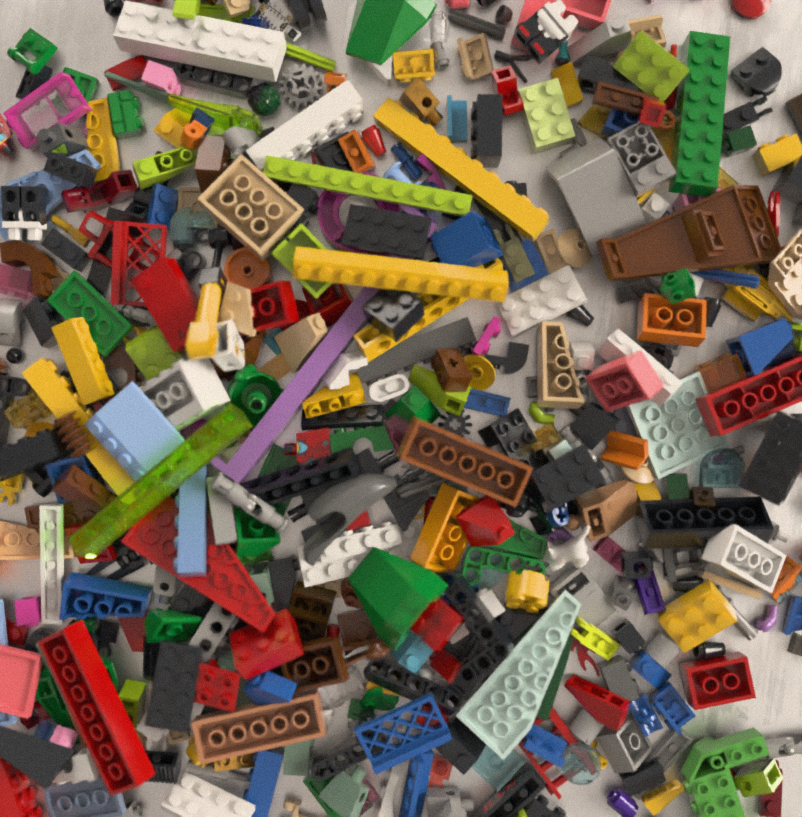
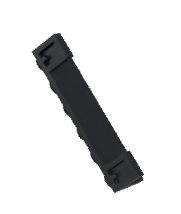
(515, 440)

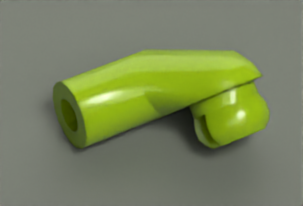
(538, 415)

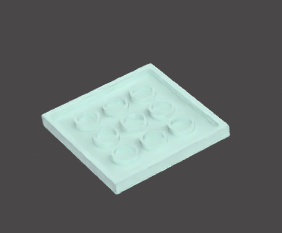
(675, 429)

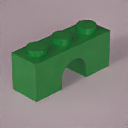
(377, 435)

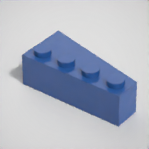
(102, 597)

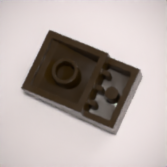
(311, 610)

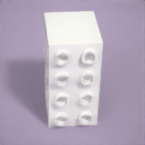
(186, 392)

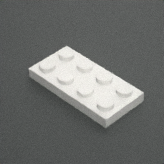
(541, 301)
(201, 799)

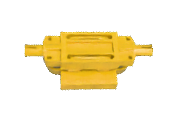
(752, 301)

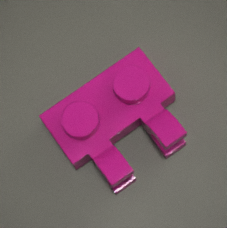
(491, 329)

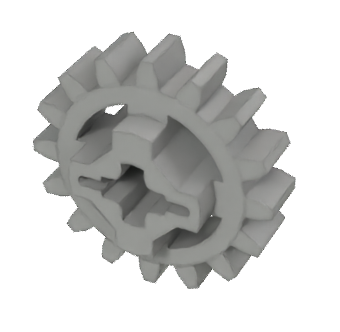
(301, 77)

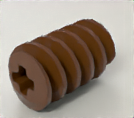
(73, 435)

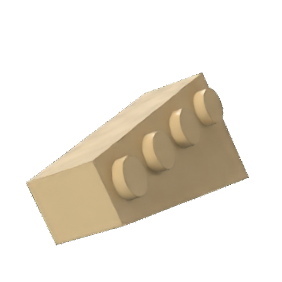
(555, 371)

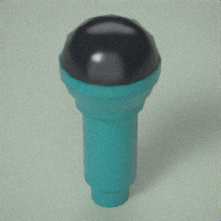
(562, 56)

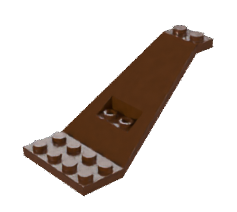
(709, 234)

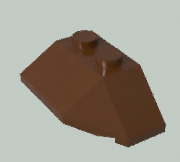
(252, 350)

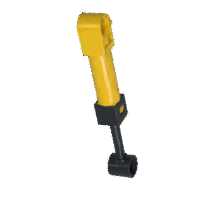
(212, 282)

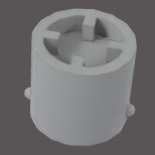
(662, 650)
(586, 727)

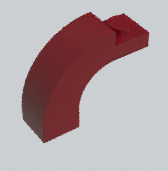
(107, 193)

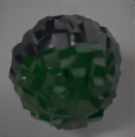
(263, 99)

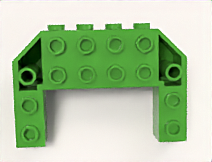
(708, 772)

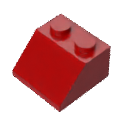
(330, 303)

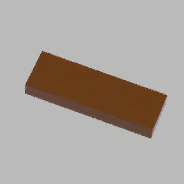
(619, 98)

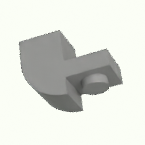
(10, 318)

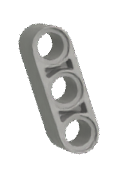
(240, 139)

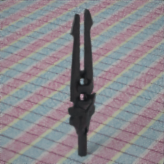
(134, 564)

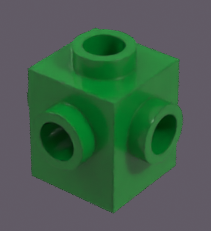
(678, 286)

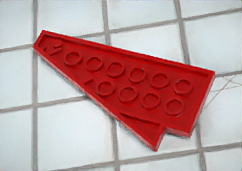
(225, 577)

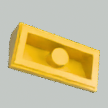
(569, 84)

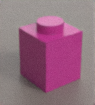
(28, 611)

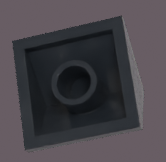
(790, 182)

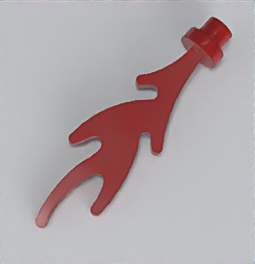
(582, 653)

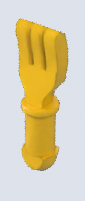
(75, 234)

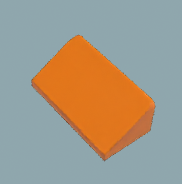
(356, 152)

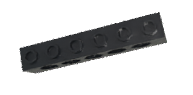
(304, 477)

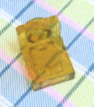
(546, 437)

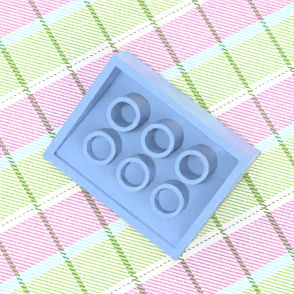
(134, 431)

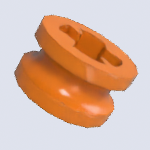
(670, 117)

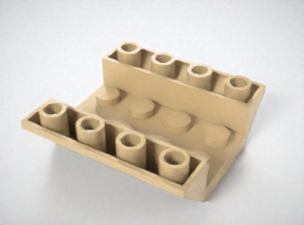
(786, 276)

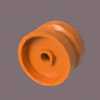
(244, 261)

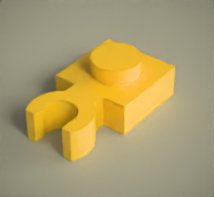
(11, 486)

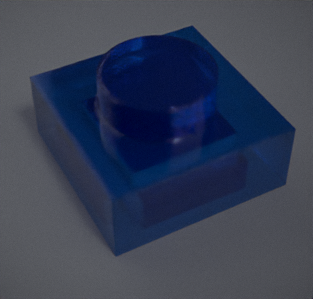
(255, 20)

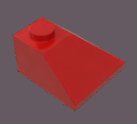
(485, 523)

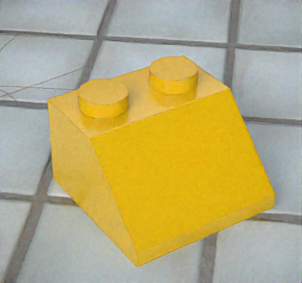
(172, 126)

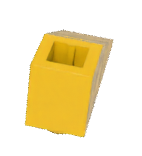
(336, 399)

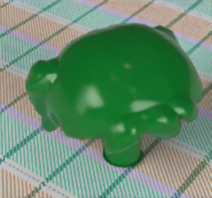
(253, 393)

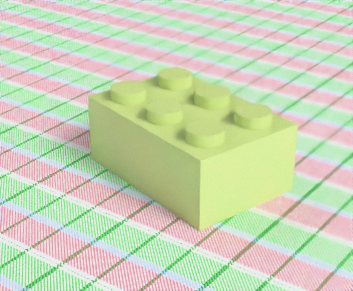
(546, 116)

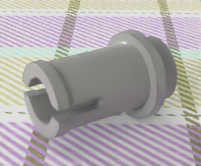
(441, 60)

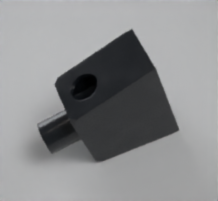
(593, 423)

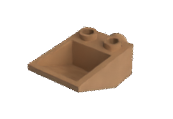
(605, 509)

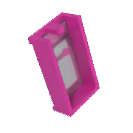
(49, 104)

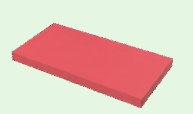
(18, 680)

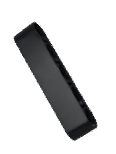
(402, 687)

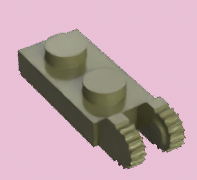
(514, 255)

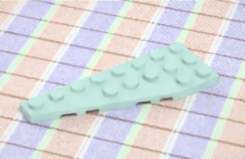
(511, 696)

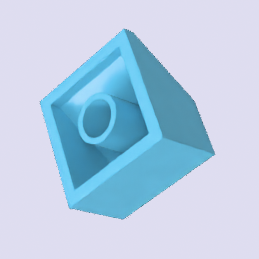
(412, 652)

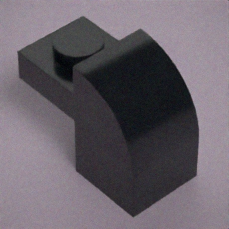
(514, 358)

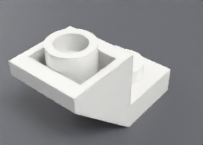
(337, 374)

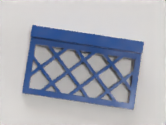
(410, 745)

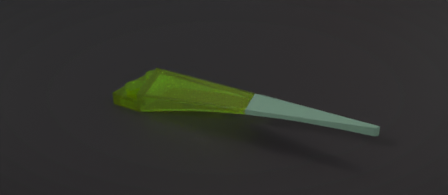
(225, 115)

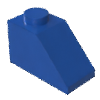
(649, 669)
(269, 689)

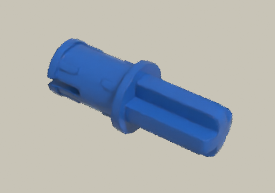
(406, 160)

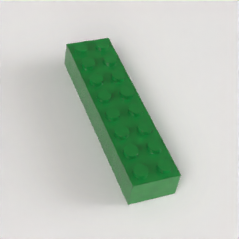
(700, 114)

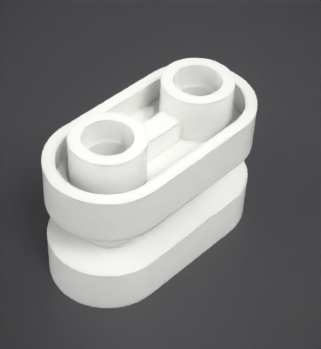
(389, 388)

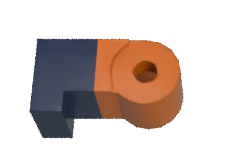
(198, 127)

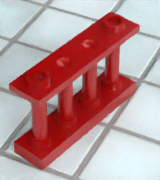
(559, 729)

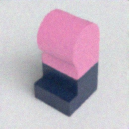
(56, 733)

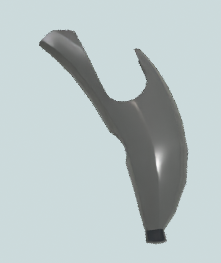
(348, 502)

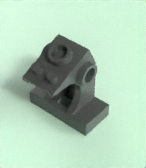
(671, 563)

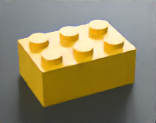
(697, 616)

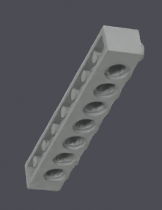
(204, 632)

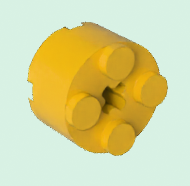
(527, 591)

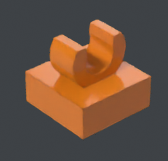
(334, 79)

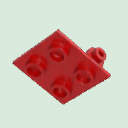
(217, 686)

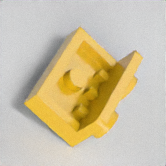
(413, 64)

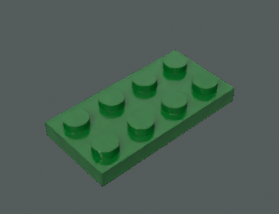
(80, 299)

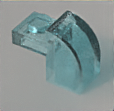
(184, 223)

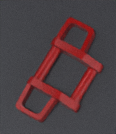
(99, 242)

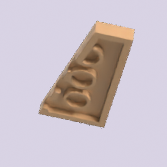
(23, 543)

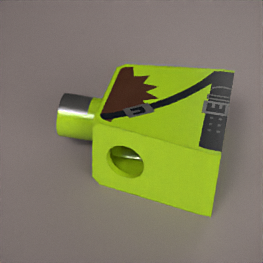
(758, 778)

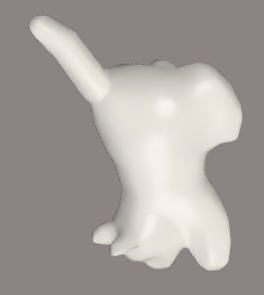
(572, 551)

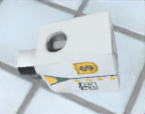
(231, 352)

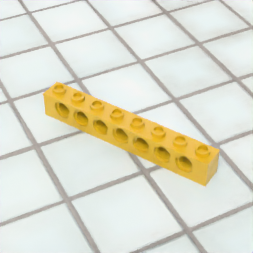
(374, 342)

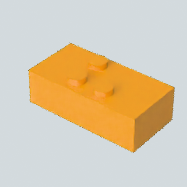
(441, 537)

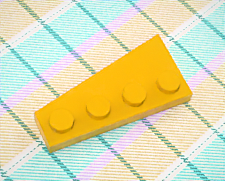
(101, 139)

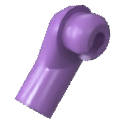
(559, 534)
(770, 620)

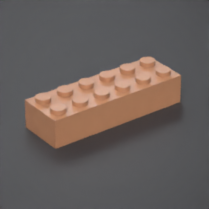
(258, 727)

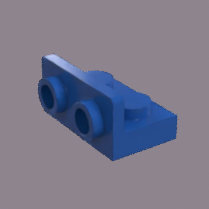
(545, 745)

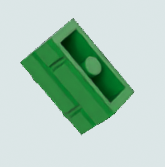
(125, 114)

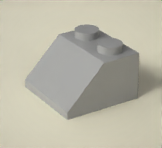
(625, 747)

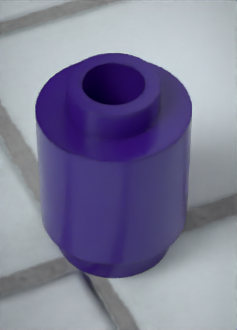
(622, 803)

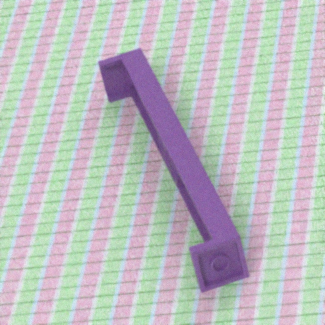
(303, 384)

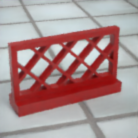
(120, 258)

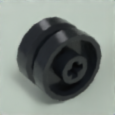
(303, 8)

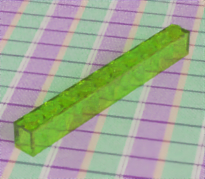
(160, 482)

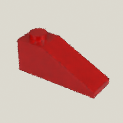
(600, 703)

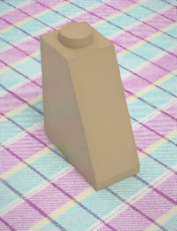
(301, 340)

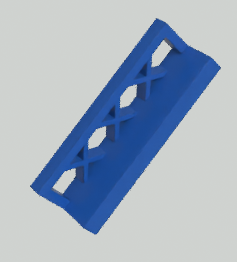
(416, 785)

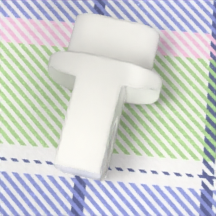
(778, 534)

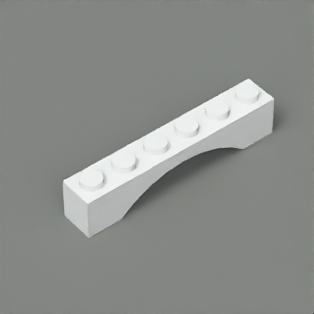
(392, 775)

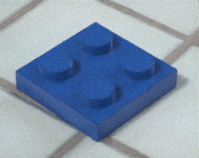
(536, 262)

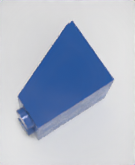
(466, 242)
(760, 345)

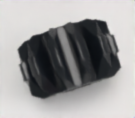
(660, 353)
(459, 419)

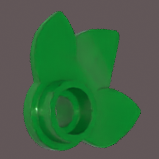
(375, 700)

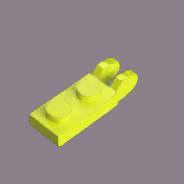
(595, 639)

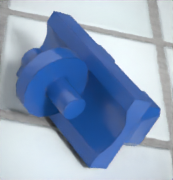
(645, 715)

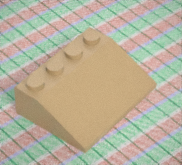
(250, 207)

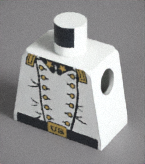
(280, 17)

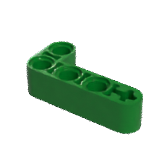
(503, 565)

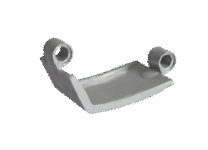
(597, 192)

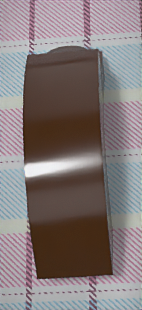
(42, 267)

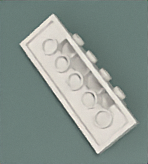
(351, 548)

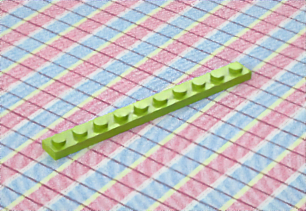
(367, 186)

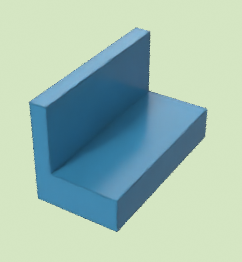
(456, 120)

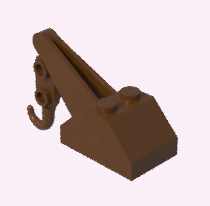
(325, 664)

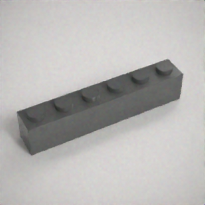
(417, 350)

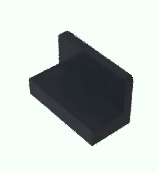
(645, 777)

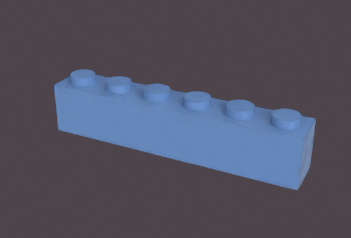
(192, 526)

